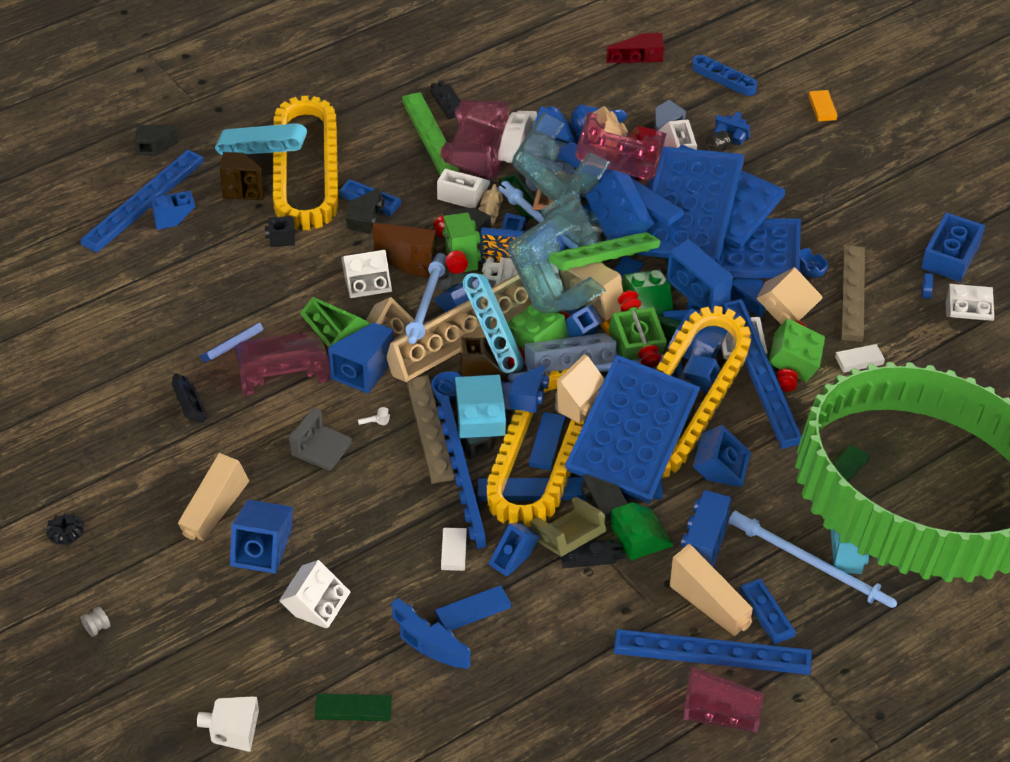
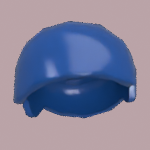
(812, 265)

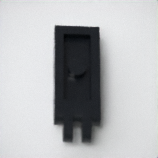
(445, 98)
(188, 398)
(594, 554)

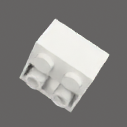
(678, 133)
(461, 188)
(366, 273)
(970, 302)
(315, 594)

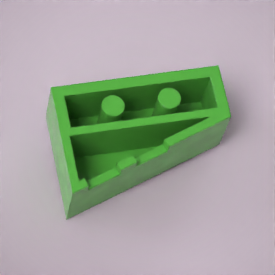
(331, 322)

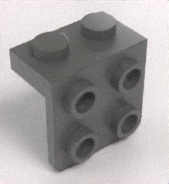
(318, 443)

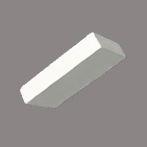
(859, 357)
(454, 549)

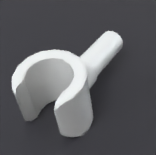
(381, 418)

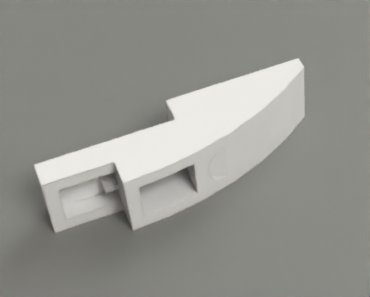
(515, 132)

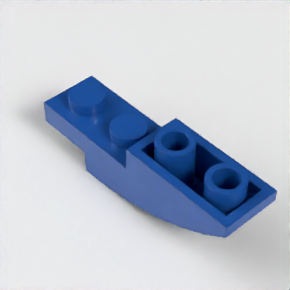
(431, 641)

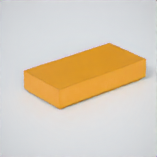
(822, 105)

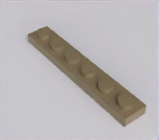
(853, 293)
(430, 430)

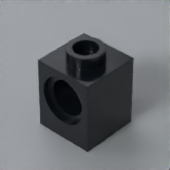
(280, 231)

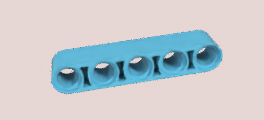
(262, 139)
(484, 317)

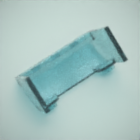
(537, 157)
(531, 260)

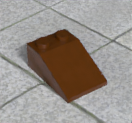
(406, 247)

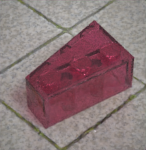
(722, 702)

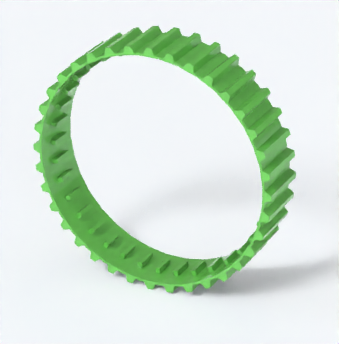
(869, 525)

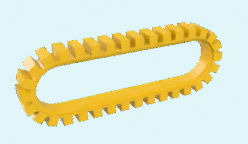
(329, 207)
(721, 384)
(505, 460)

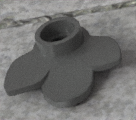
(448, 279)

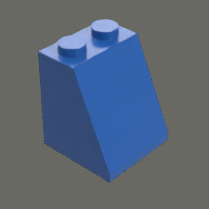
(361, 357)
(260, 536)

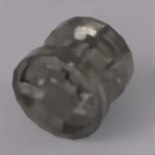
(718, 142)

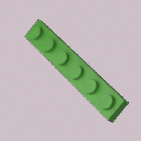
(427, 129)
(603, 251)

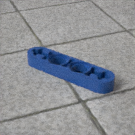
(705, 65)

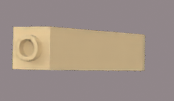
(213, 497)
(709, 591)

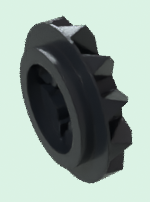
(73, 530)

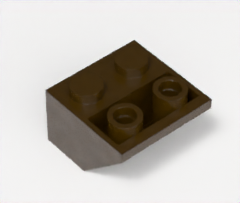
(240, 177)
(478, 359)

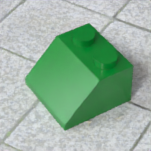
(652, 290)
(639, 530)

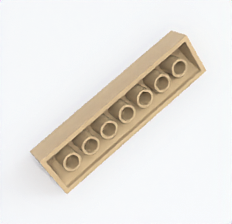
(444, 332)

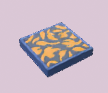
(496, 242)

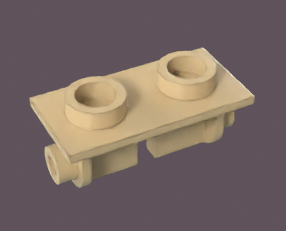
(491, 203)

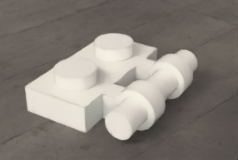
(504, 270)

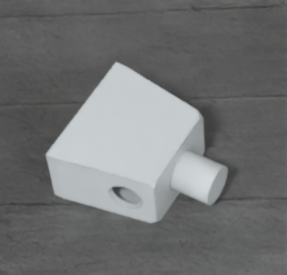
(231, 722)

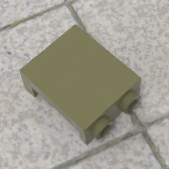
(571, 529)

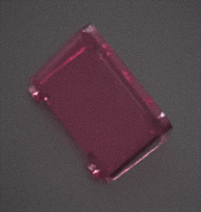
(477, 138)
(623, 153)
(281, 356)

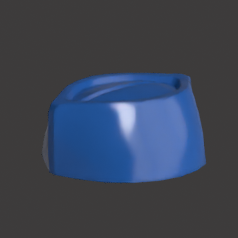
(444, 384)

